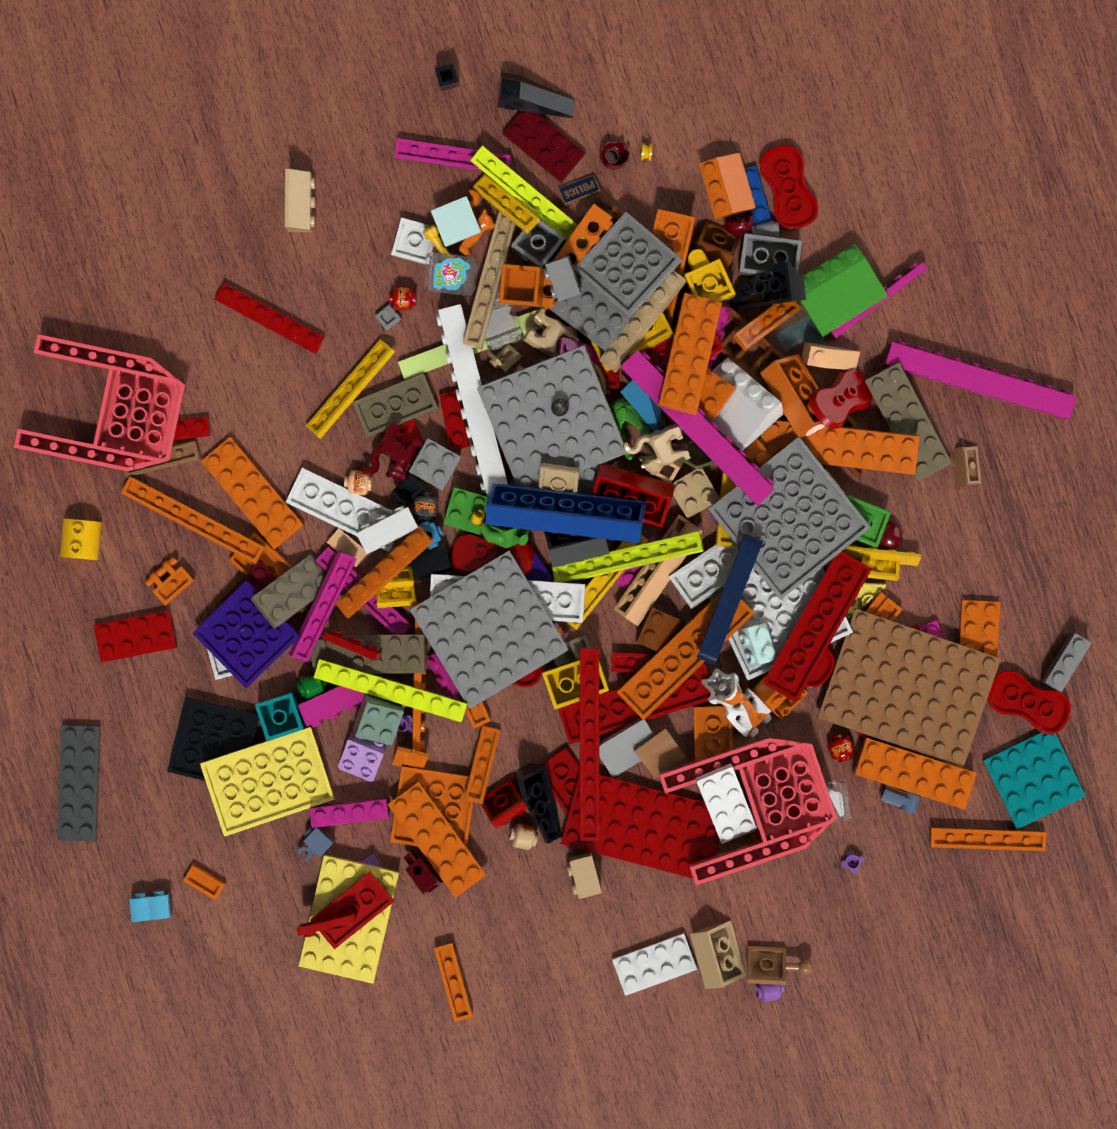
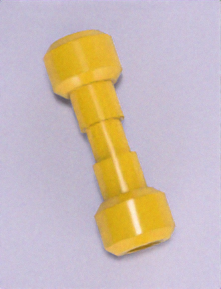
(432, 233)

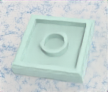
(456, 221)

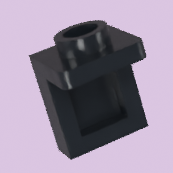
(407, 491)

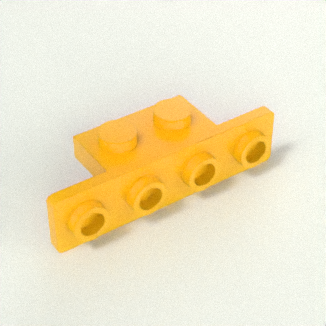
(884, 563)

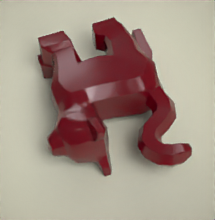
(395, 450)

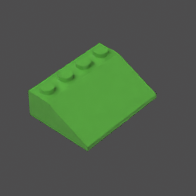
(840, 290)

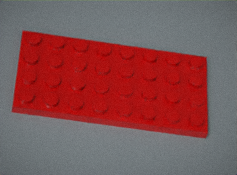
(645, 827)

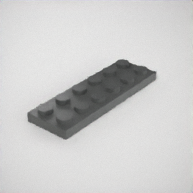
(78, 783)

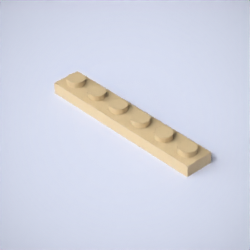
(642, 322)

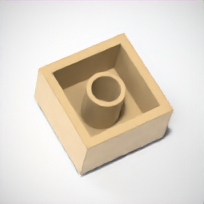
(694, 493)
(584, 874)

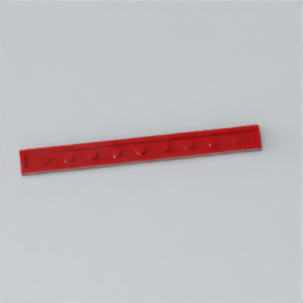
(589, 743)

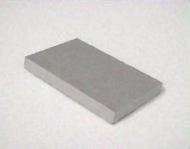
(618, 749)

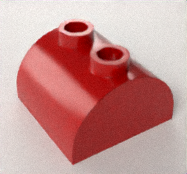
(503, 804)

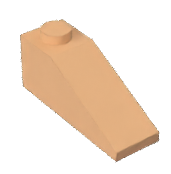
(829, 356)

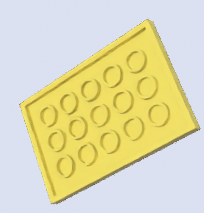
(267, 781)
(360, 953)

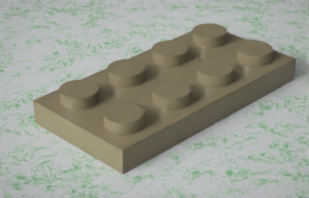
(396, 403)
(290, 592)

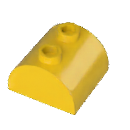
(80, 539)

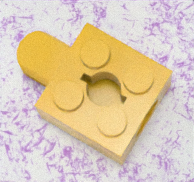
(707, 278)

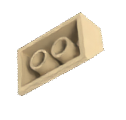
(299, 201)
(718, 955)

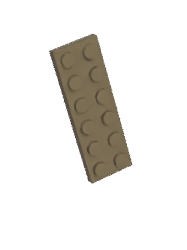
(906, 416)
(398, 655)

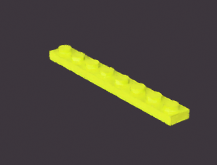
(526, 194)
(630, 558)
(390, 690)

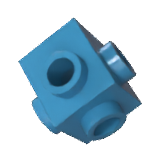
(436, 533)

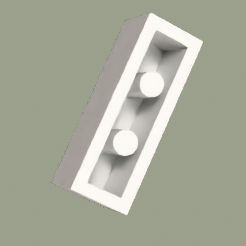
(387, 529)

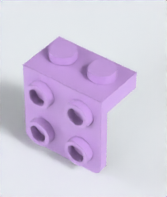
(362, 757)

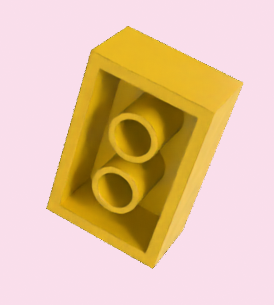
(564, 684)

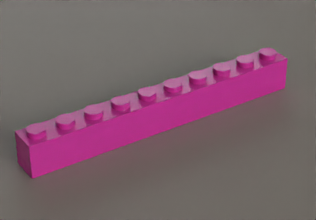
(981, 381)
(702, 432)

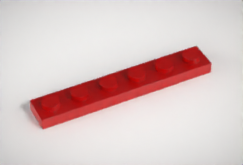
(269, 318)

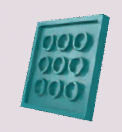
(1034, 778)

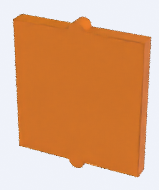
(410, 758)

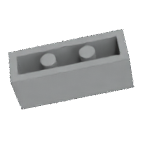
(1066, 662)

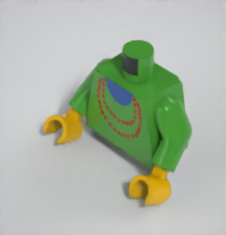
(500, 535)

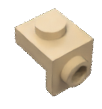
(505, 358)

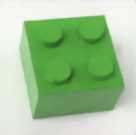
(461, 509)

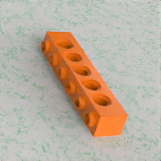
(594, 214)

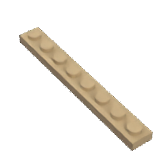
(489, 282)

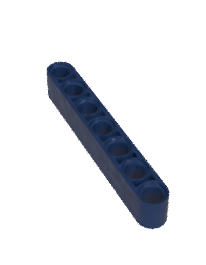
(730, 599)

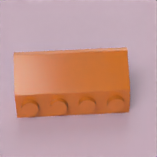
(793, 386)

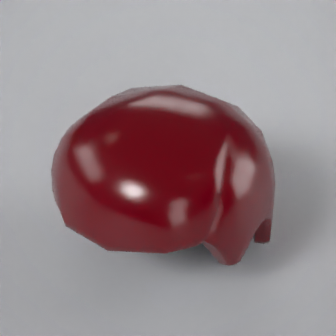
(614, 155)
(740, 224)
(891, 537)

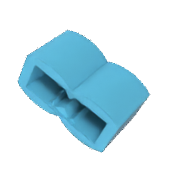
(150, 906)

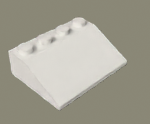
(749, 408)

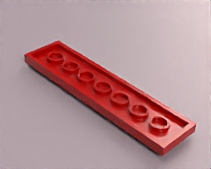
(817, 626)
(617, 714)

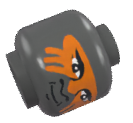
(425, 506)

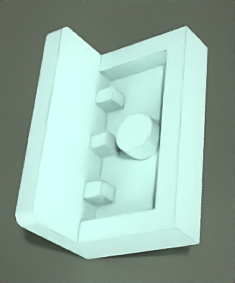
(757, 645)

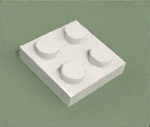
(411, 242)

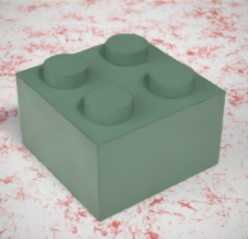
(378, 719)

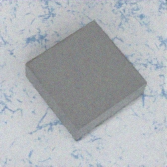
(388, 317)

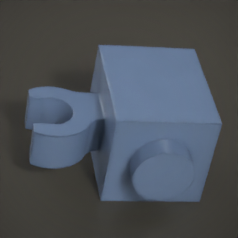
(316, 841)

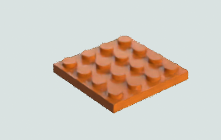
(448, 794)

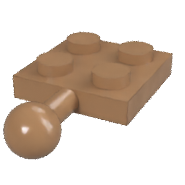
(769, 965)

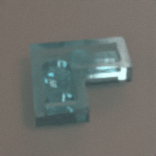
(801, 331)

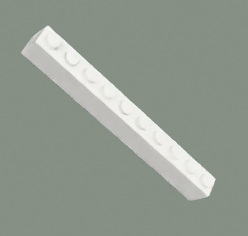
(468, 380)

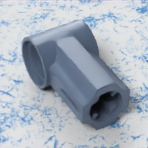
(903, 799)

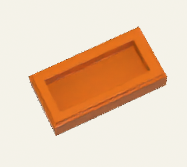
(204, 882)

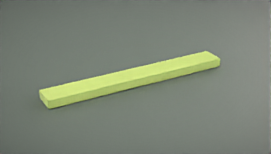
(437, 357)

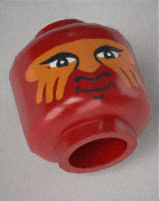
(403, 298)
(841, 747)

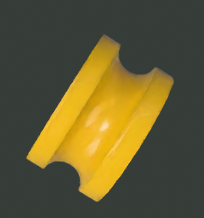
(646, 151)

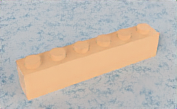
(652, 578)

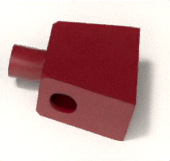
(428, 879)

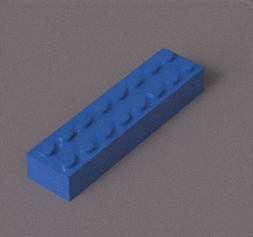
(565, 513)

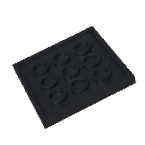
(207, 733)

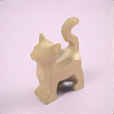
(550, 335)
(664, 451)

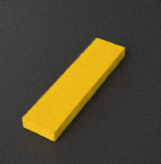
(506, 203)

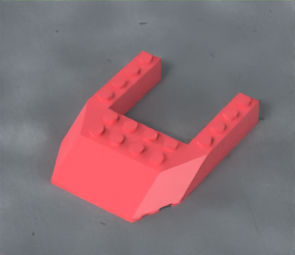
(135, 415)
(783, 794)

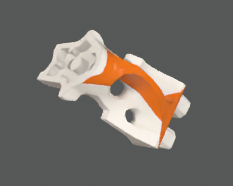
(737, 703)

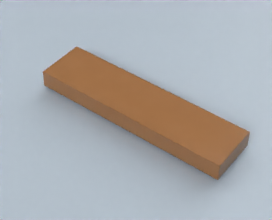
(180, 454)

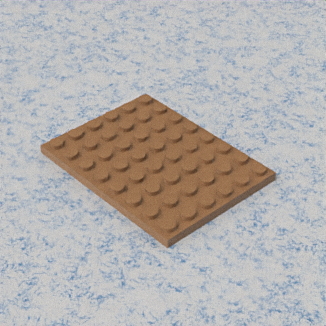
(909, 688)

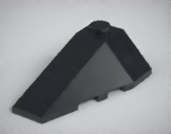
(528, 96)
(771, 287)
(538, 797)

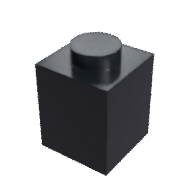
(446, 77)

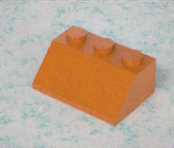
(727, 186)

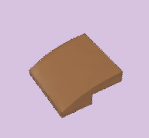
(659, 752)

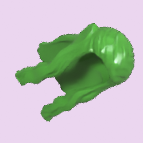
(625, 413)

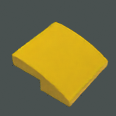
(398, 591)

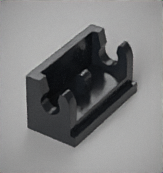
(431, 563)

